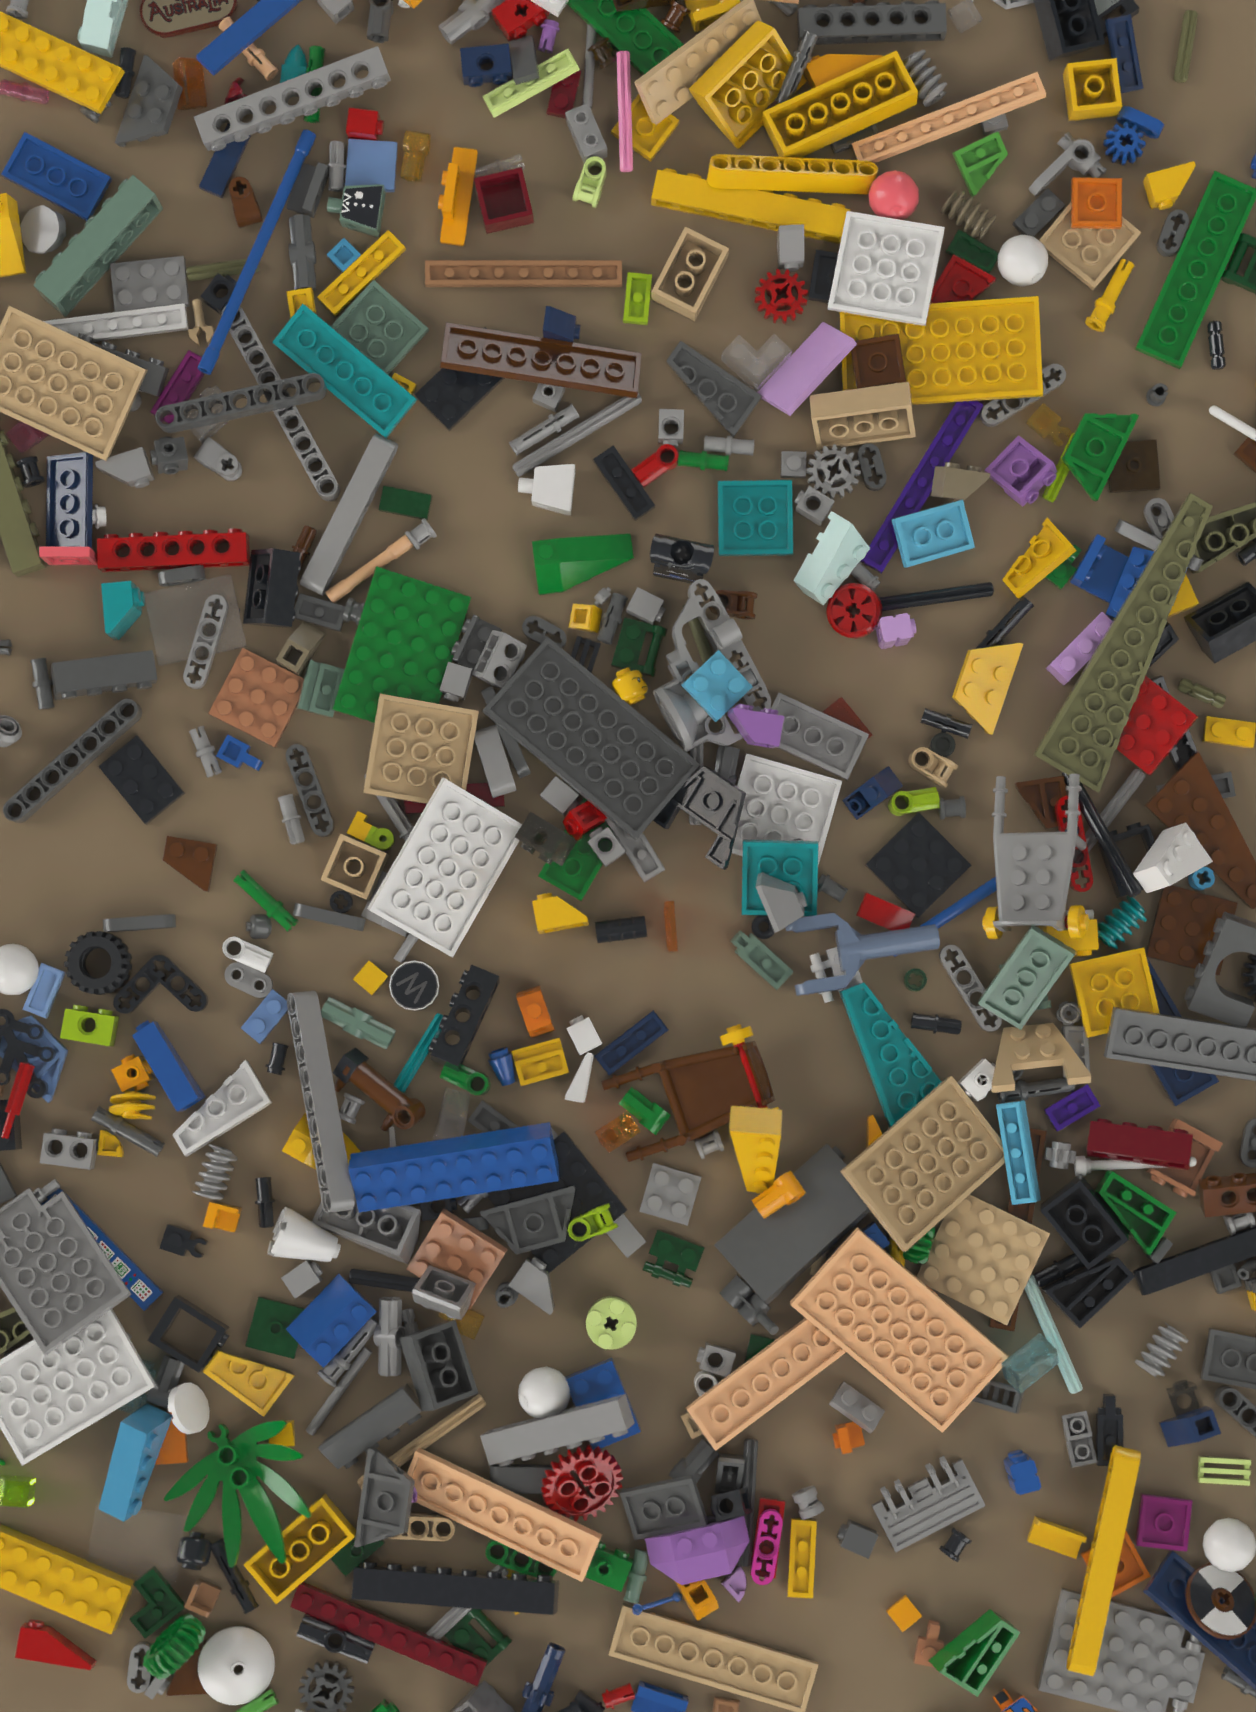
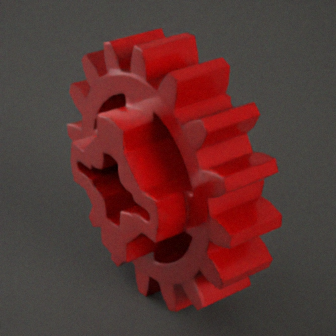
(789, 302)

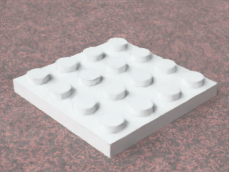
(886, 268)
(784, 803)

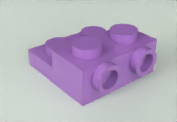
(1022, 471)

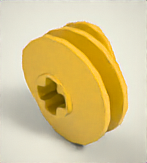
(129, 1105)

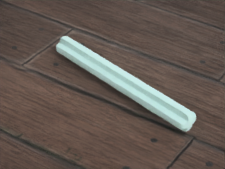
(1052, 1335)

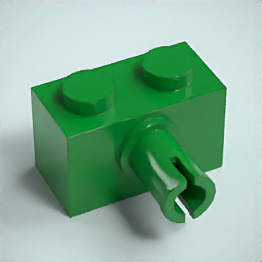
(610, 1567)

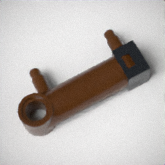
(355, 1069)

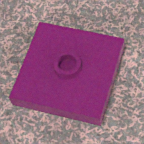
(1163, 1522)

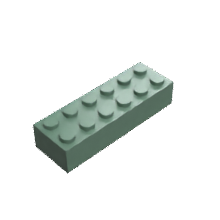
(98, 245)

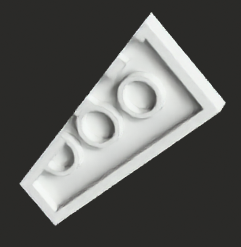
(226, 1108)

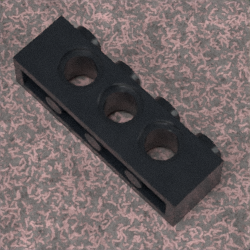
(454, 1055)

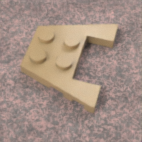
(1035, 1048)

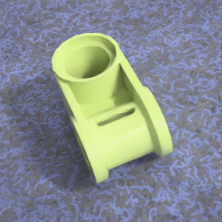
(590, 186)

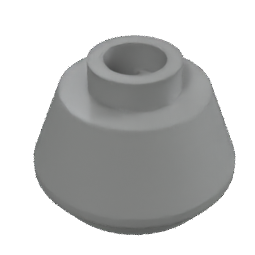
(9, 731)

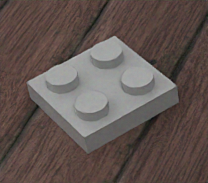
(670, 1194)

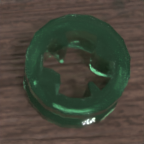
(913, 987)

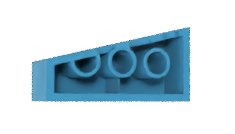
(133, 1461)

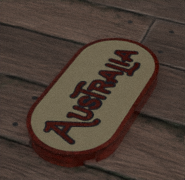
(181, 17)

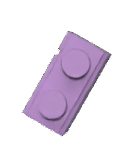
(895, 630)

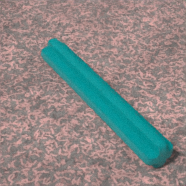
(418, 1055)

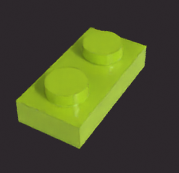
(637, 298)

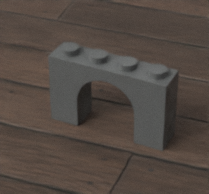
(1206, 995)

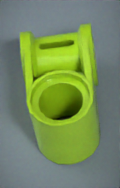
(593, 1222)

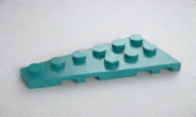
(893, 1062)

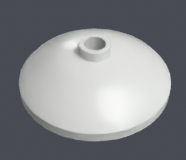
(230, 1648)

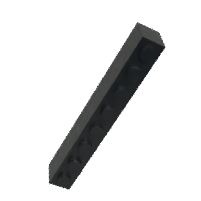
(455, 1589)

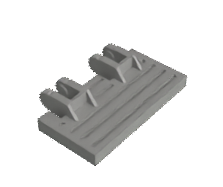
(929, 1506)

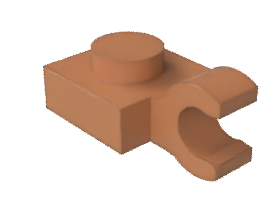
(928, 1645)

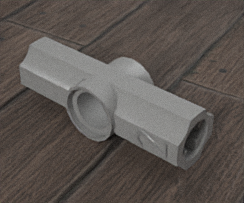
(470, 15)
(387, 1336)

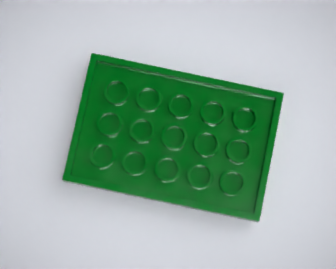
(400, 643)

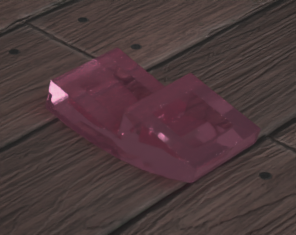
(25, 436)

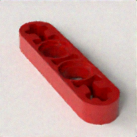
(1060, 814)

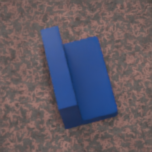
(657, 1699)

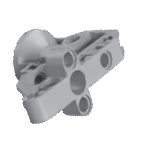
(681, 712)

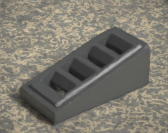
(1015, 1408)

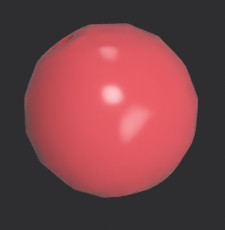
(893, 195)

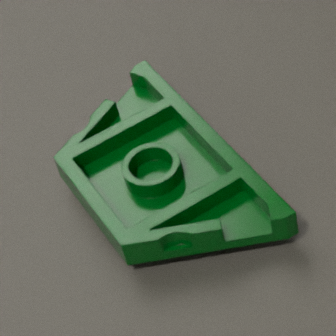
(1097, 448)

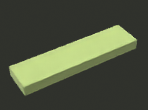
(550, 73)

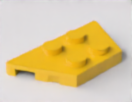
(985, 682)

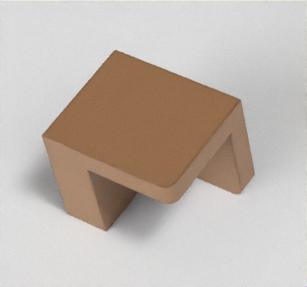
(203, 1597)

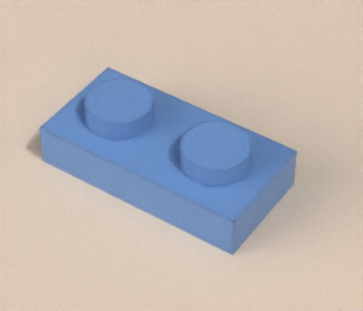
(266, 1016)

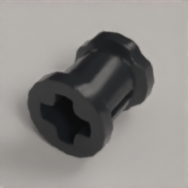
(26, 464)
(955, 1545)

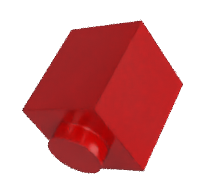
(364, 124)

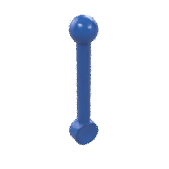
(637, 1608)

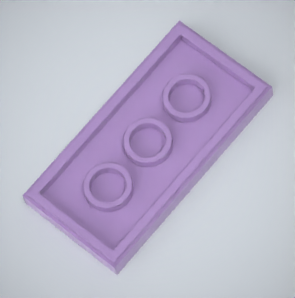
(806, 368)

